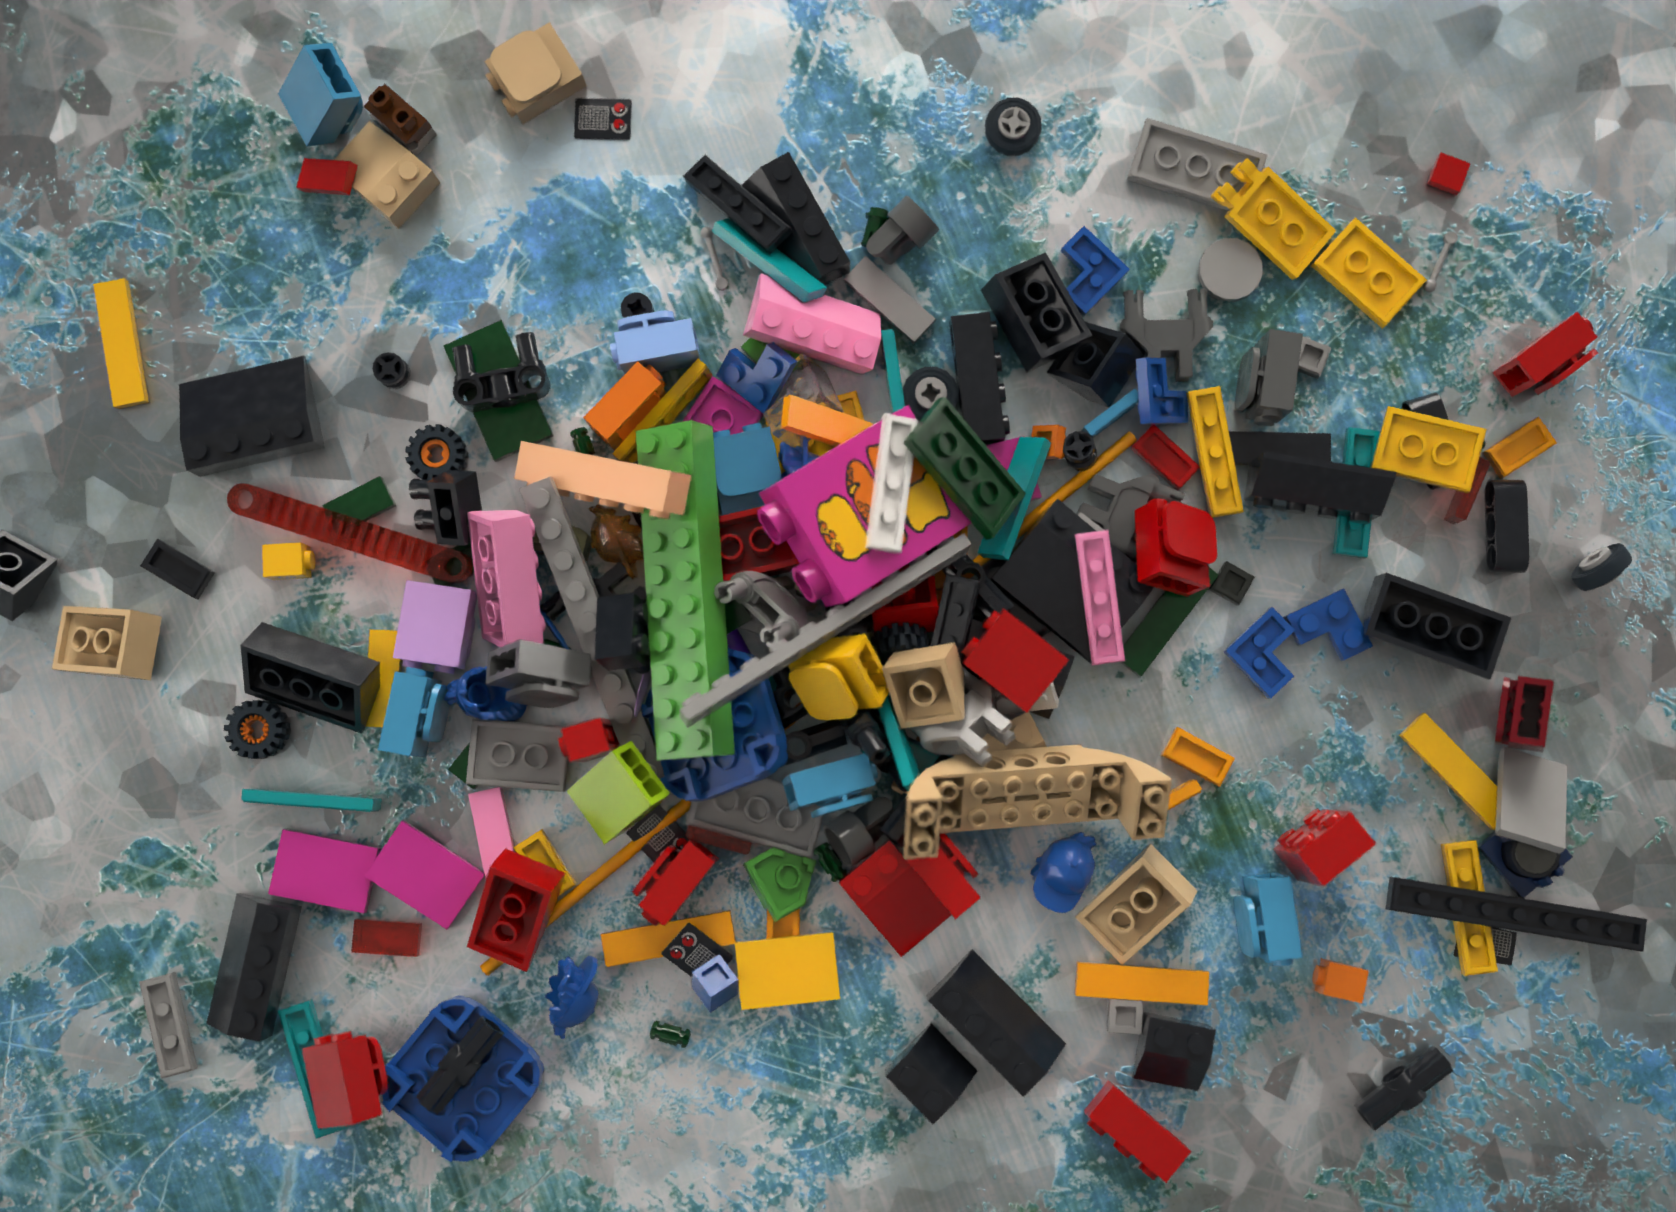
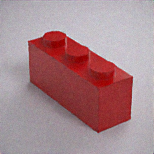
(588, 740)
(1136, 1132)

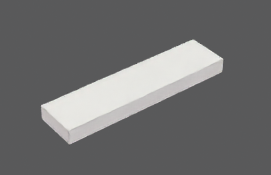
(891, 485)

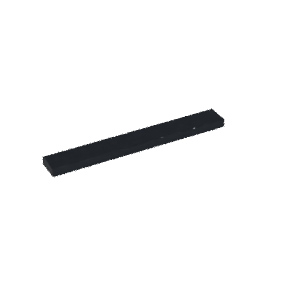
(1516, 914)

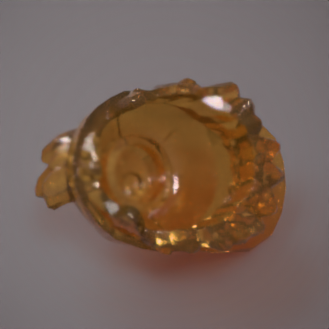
(616, 538)

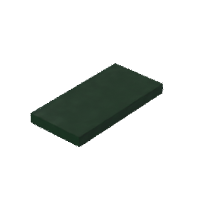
(507, 426)
(964, 468)

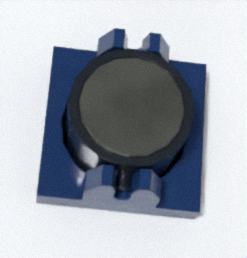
(1530, 862)

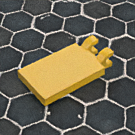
(1274, 218)

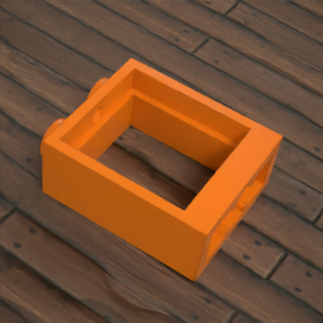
(626, 404)

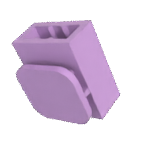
(435, 626)

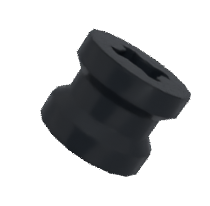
(632, 300)
(386, 365)
(1077, 443)

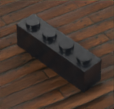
(977, 375)

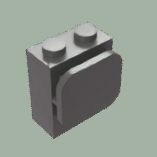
(1269, 377)
(538, 673)

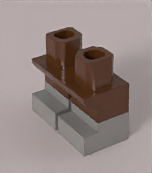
(399, 119)

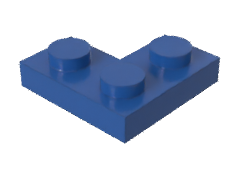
(1099, 269)
(761, 381)
(1156, 402)
(1336, 618)
(1254, 654)

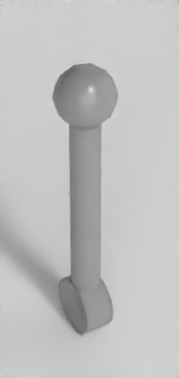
(1449, 239)
(721, 282)

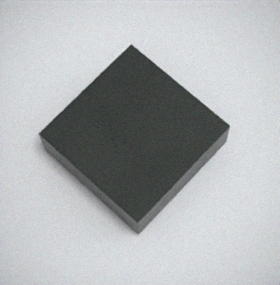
(1231, 583)

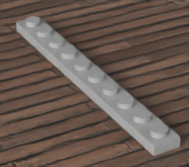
(581, 604)
(813, 635)

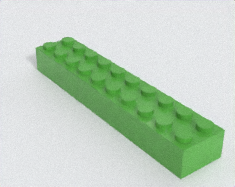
(680, 581)

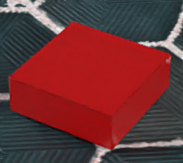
(1448, 173)

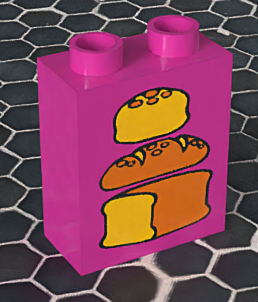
(827, 512)

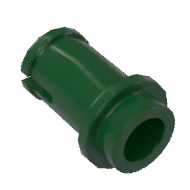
(876, 218)

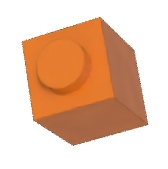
(1340, 980)

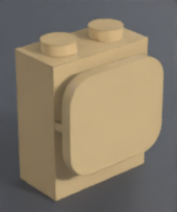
(533, 72)

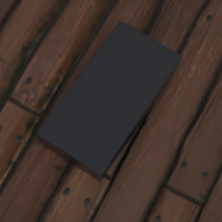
(177, 569)

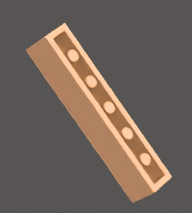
(605, 478)

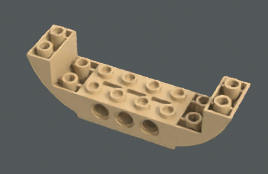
(1034, 790)

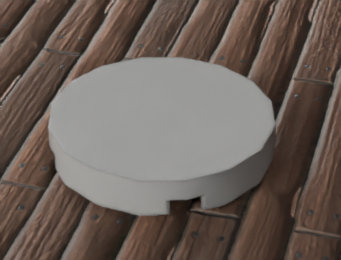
(1230, 269)

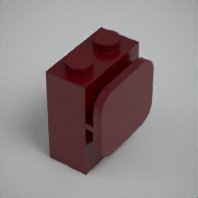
(1524, 713)

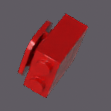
(1551, 356)
(1174, 546)
(1014, 659)
(946, 876)
(673, 881)
(345, 1078)

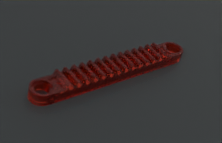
(349, 533)

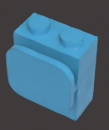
(321, 95)
(744, 467)
(414, 713)
(831, 785)
(1268, 919)

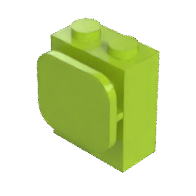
(618, 792)

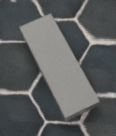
(889, 300)
(168, 1025)

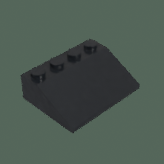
(248, 417)
(1046, 577)

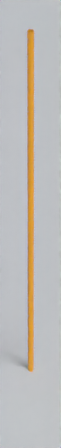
(684, 806)

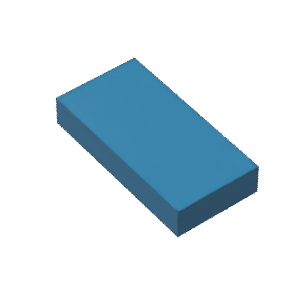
(1112, 414)

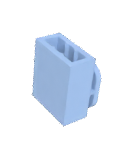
(656, 341)

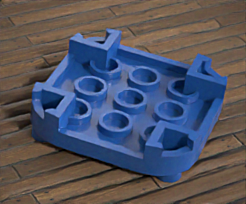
(758, 745)
(481, 1107)

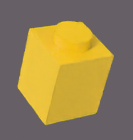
(287, 561)

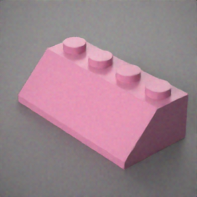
(818, 328)
(506, 576)

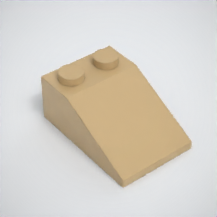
(388, 174)
(107, 642)
(1137, 904)

